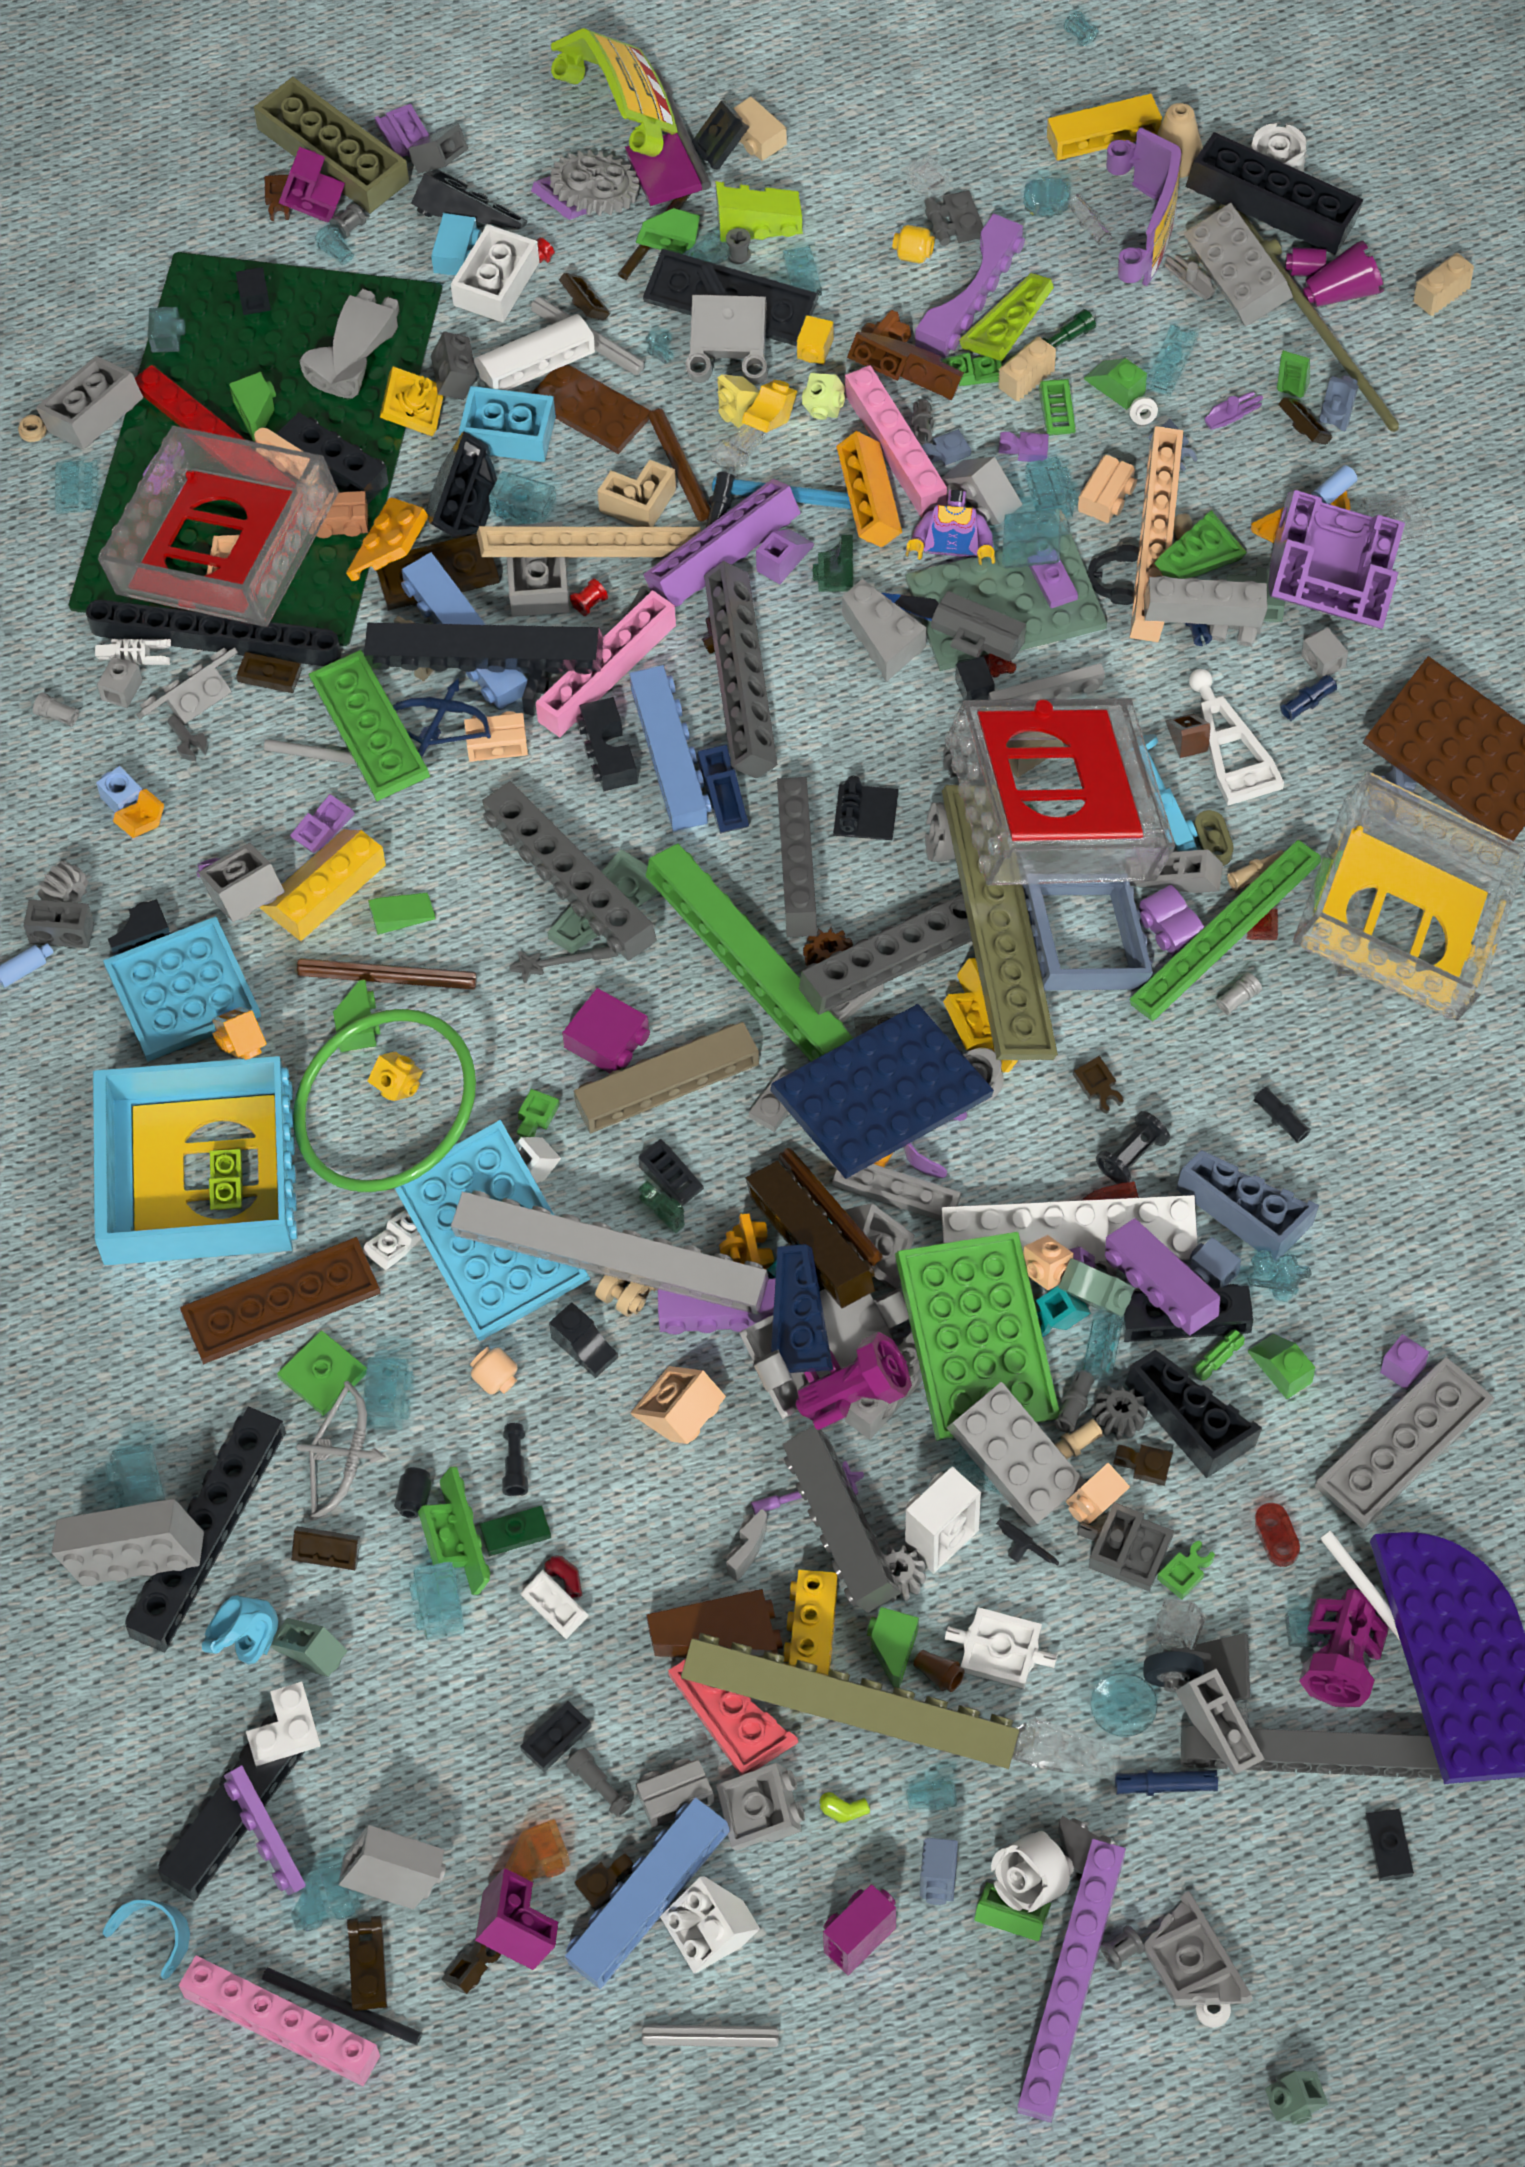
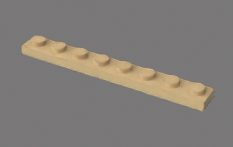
(582, 541)

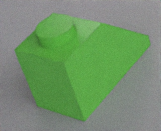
(671, 231)
(1119, 380)
(253, 401)
(1283, 1364)
(893, 1641)

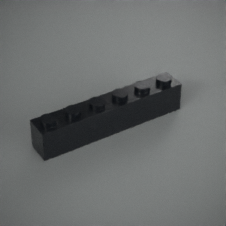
(219, 1827)

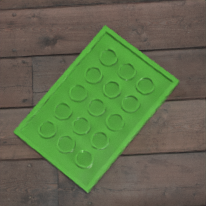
(975, 1327)

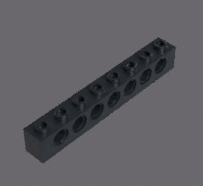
(254, 1427)

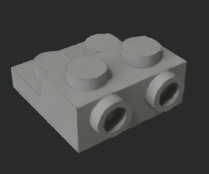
(760, 1806)

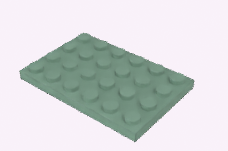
(1012, 594)

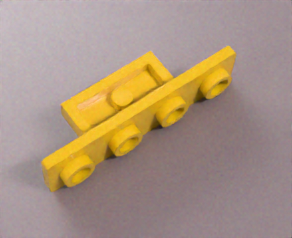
(970, 1013)

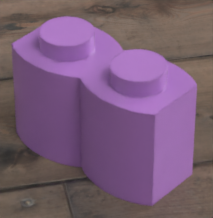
(1169, 919)

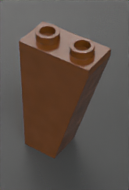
(733, 1618)

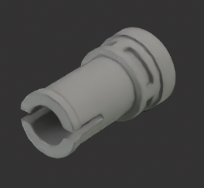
(50, 708)
(1244, 989)

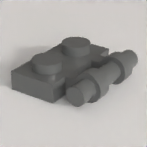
(962, 215)

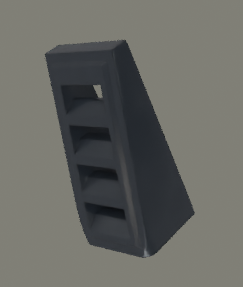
(661, 1149)

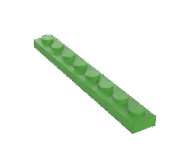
(1225, 930)

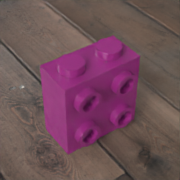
(606, 1032)
(859, 1928)

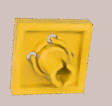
(412, 395)

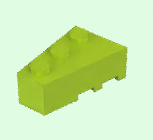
(759, 212)

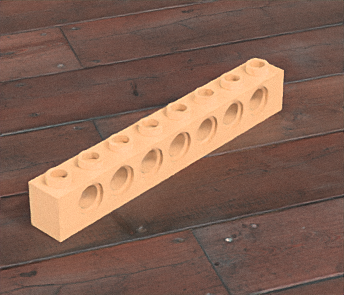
(1156, 522)

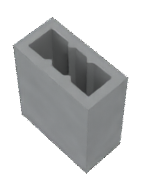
(392, 1867)

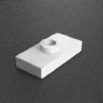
(554, 1604)

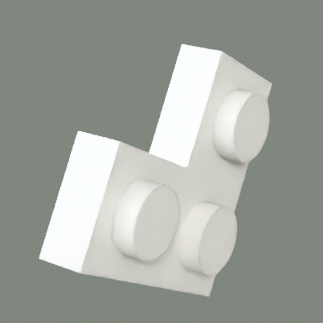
(293, 1731)

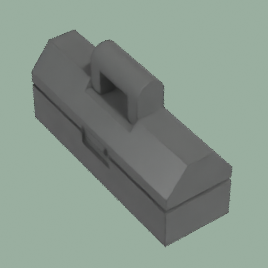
(978, 628)

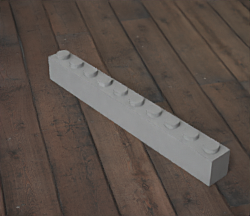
(610, 1252)

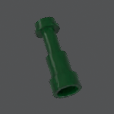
(1082, 323)

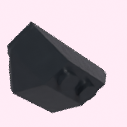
(462, 488)

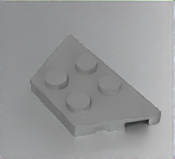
(1193, 1960)

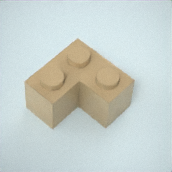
(639, 500)

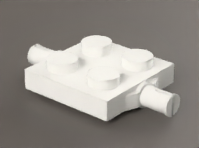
(1001, 1647)

